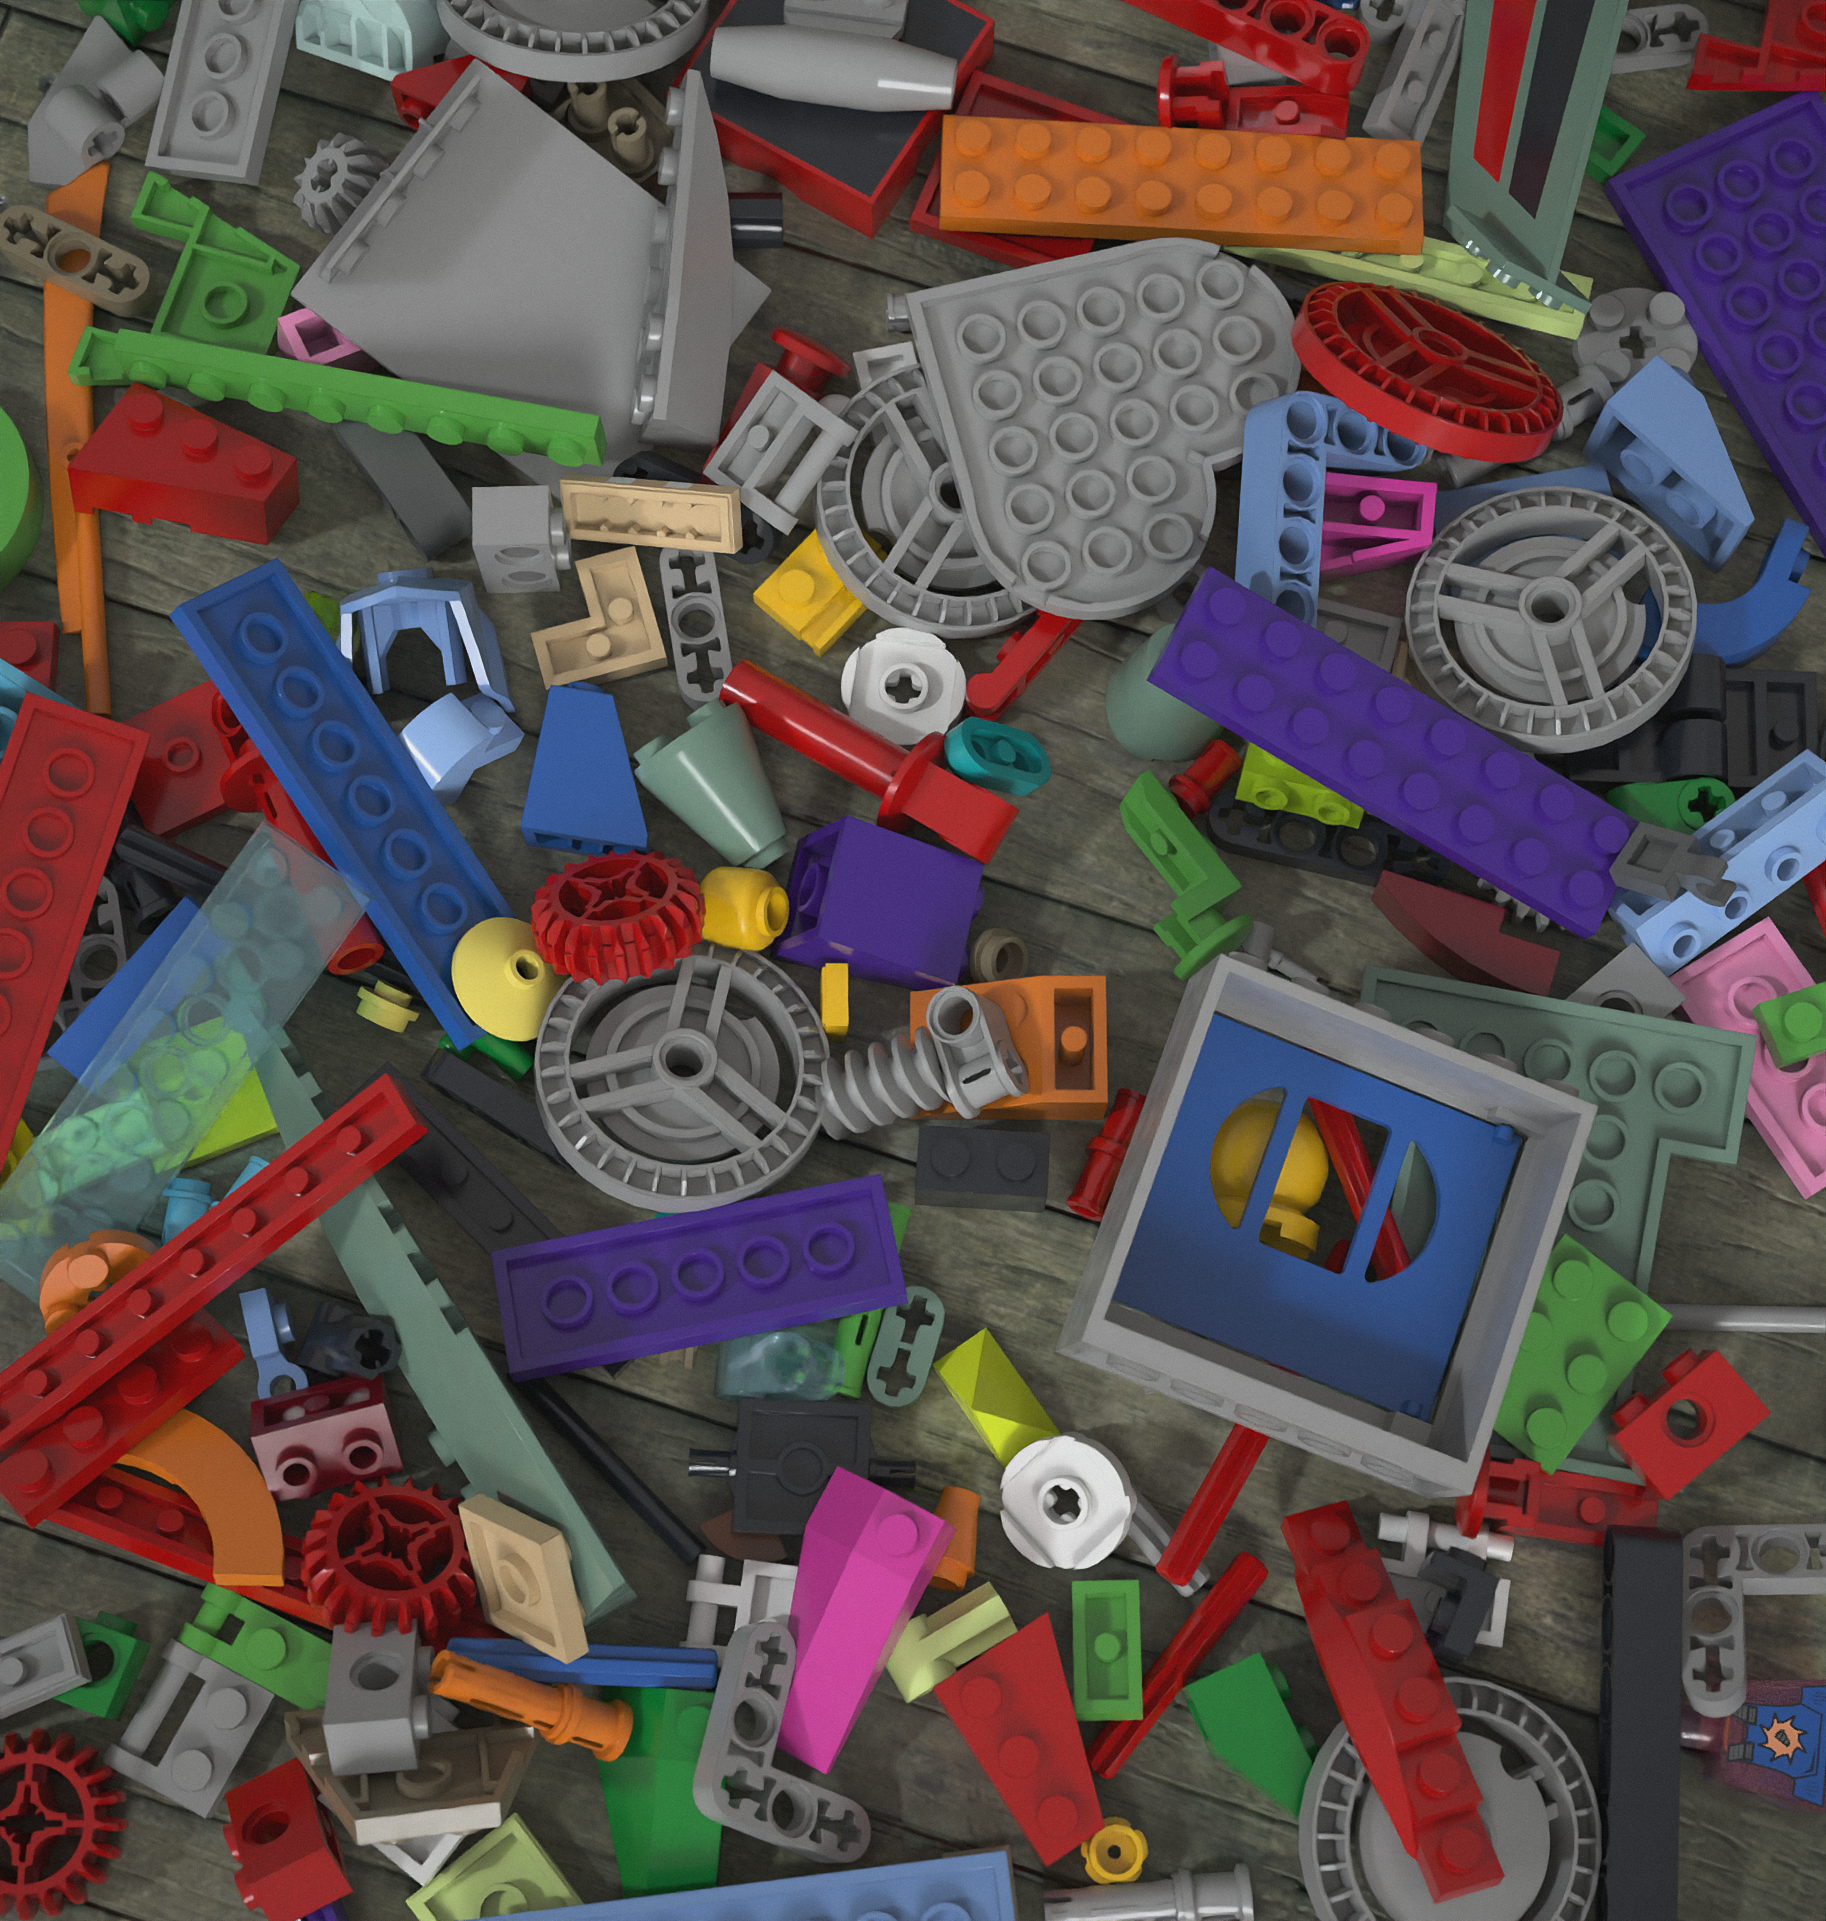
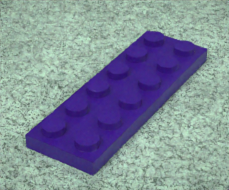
(697, 1278)

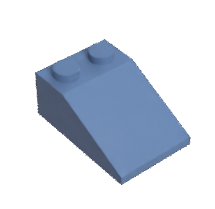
(1672, 461)

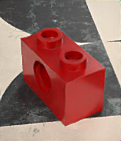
(1724, 1415)
(284, 1844)

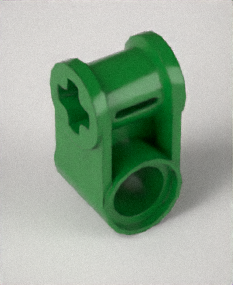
(1671, 802)

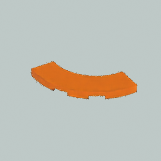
(227, 1491)

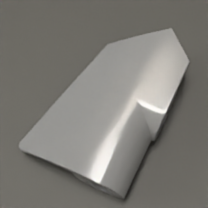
(90, 107)

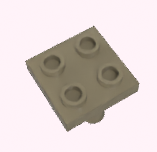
(619, 124)

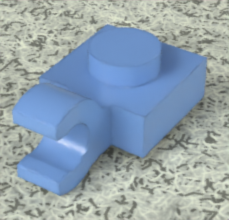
(268, 1331)

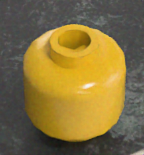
(743, 908)

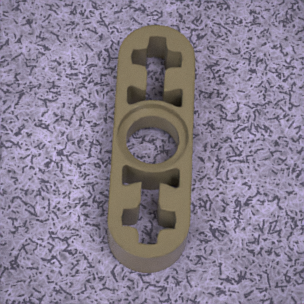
(87, 283)

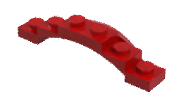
(1391, 1701)

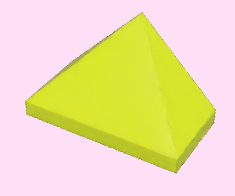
(994, 1396)

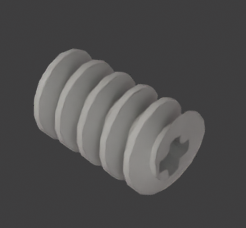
(881, 1088)

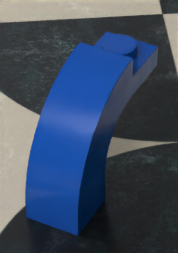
(1755, 621)

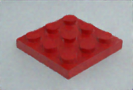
(1003, 99)

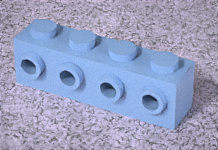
(1768, 843)

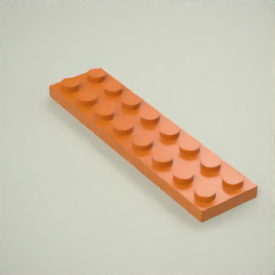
(1180, 185)

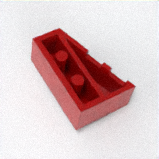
(1026, 1738)

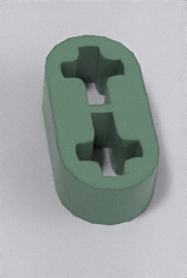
(921, 1352)

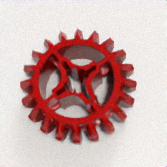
(618, 916)
(404, 1538)
(36, 1791)

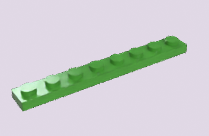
(363, 397)

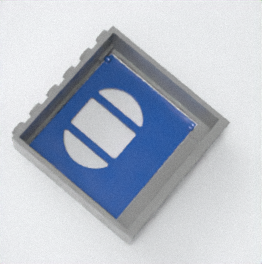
(1380, 1341)

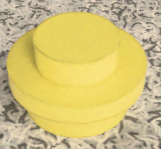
(387, 1006)

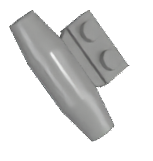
(836, 57)

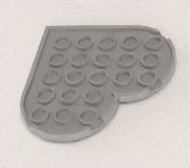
(1096, 410)

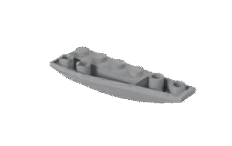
(690, 289)

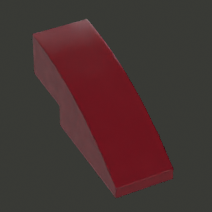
(1464, 936)

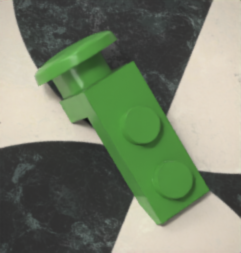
(1192, 871)

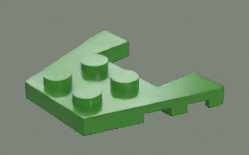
(221, 293)

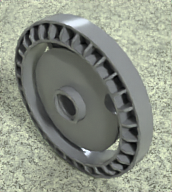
(575, 37)
(905, 505)
(1556, 670)
(675, 1115)
(1541, 1844)

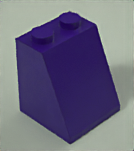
(880, 906)

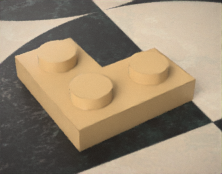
(617, 637)

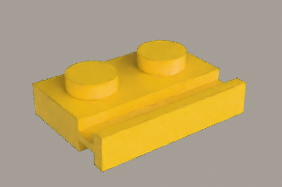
(810, 596)

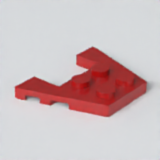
(1786, 58)

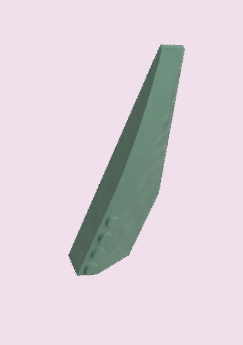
(441, 1355)

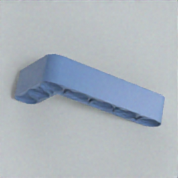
(1283, 489)

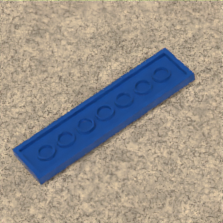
(346, 775)

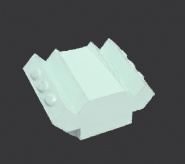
(372, 34)

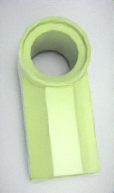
(946, 1640)

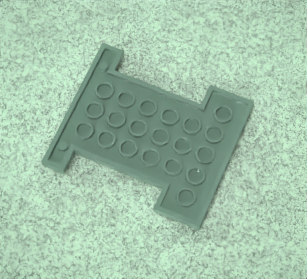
(1657, 1094)

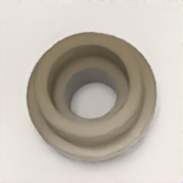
(998, 956)

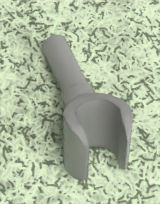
(1259, 945)

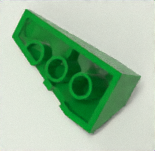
(649, 1798)

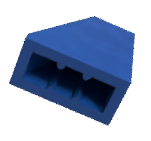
(582, 779)

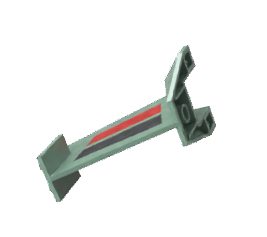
(1525, 133)

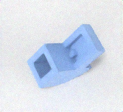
(456, 739)

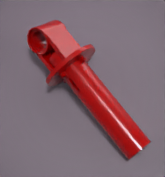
(907, 782)
(254, 788)

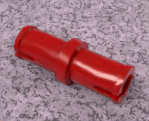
(1106, 1156)

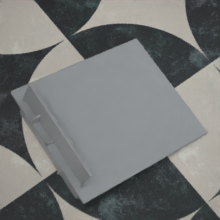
(504, 267)

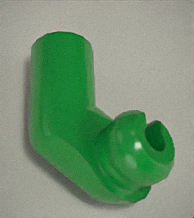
(506, 1054)

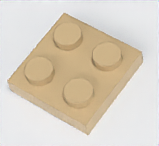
(524, 1577)

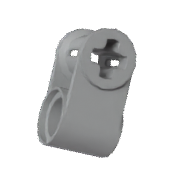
(980, 1061)

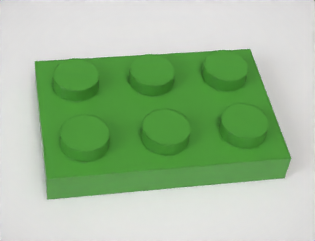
(1574, 1353)

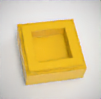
(834, 1001)

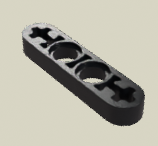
(1325, 854)

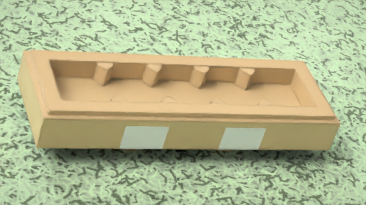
(652, 512)

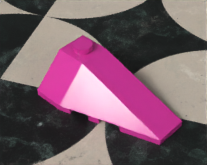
(852, 1597)

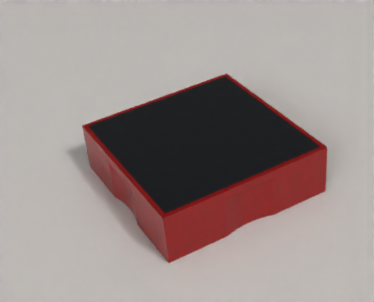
(834, 156)

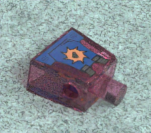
(1769, 1745)

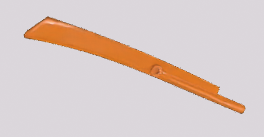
(68, 429)

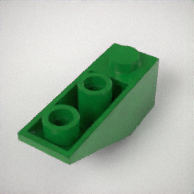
(1251, 1731)

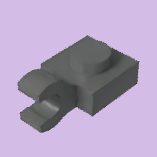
(1663, 860)

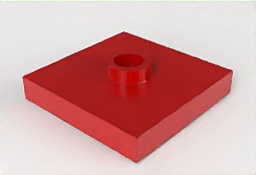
(181, 765)

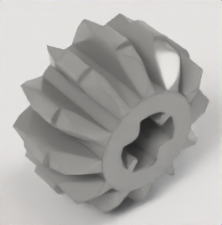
(337, 181)

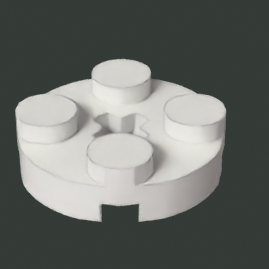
(909, 655)
(1029, 1498)

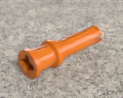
(557, 1711)

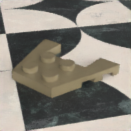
(459, 1786)

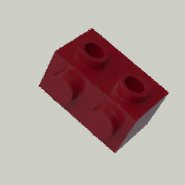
(326, 1437)

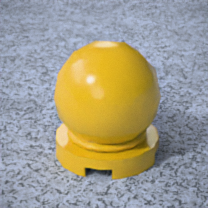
(1300, 1184)

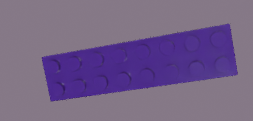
(1394, 752)

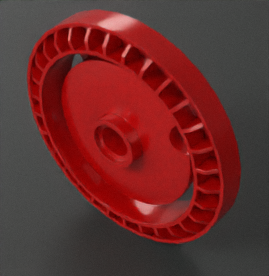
(1426, 372)

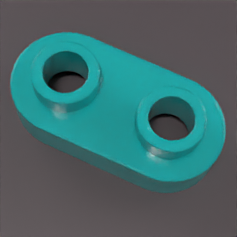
(996, 757)

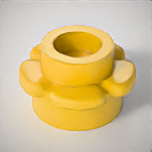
(1125, 1867)

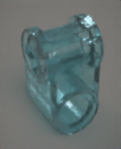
(777, 1368)

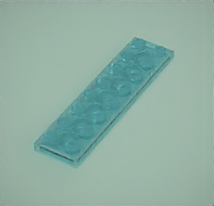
(178, 1053)

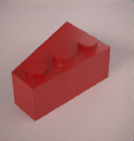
(183, 468)

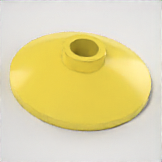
(492, 987)

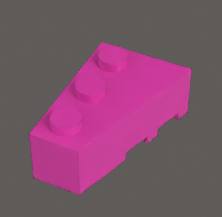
(1374, 524)

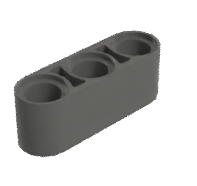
(408, 486)

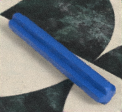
(600, 1666)

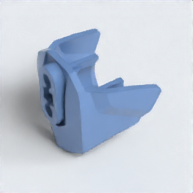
(444, 612)

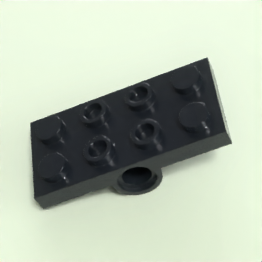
(1713, 726)

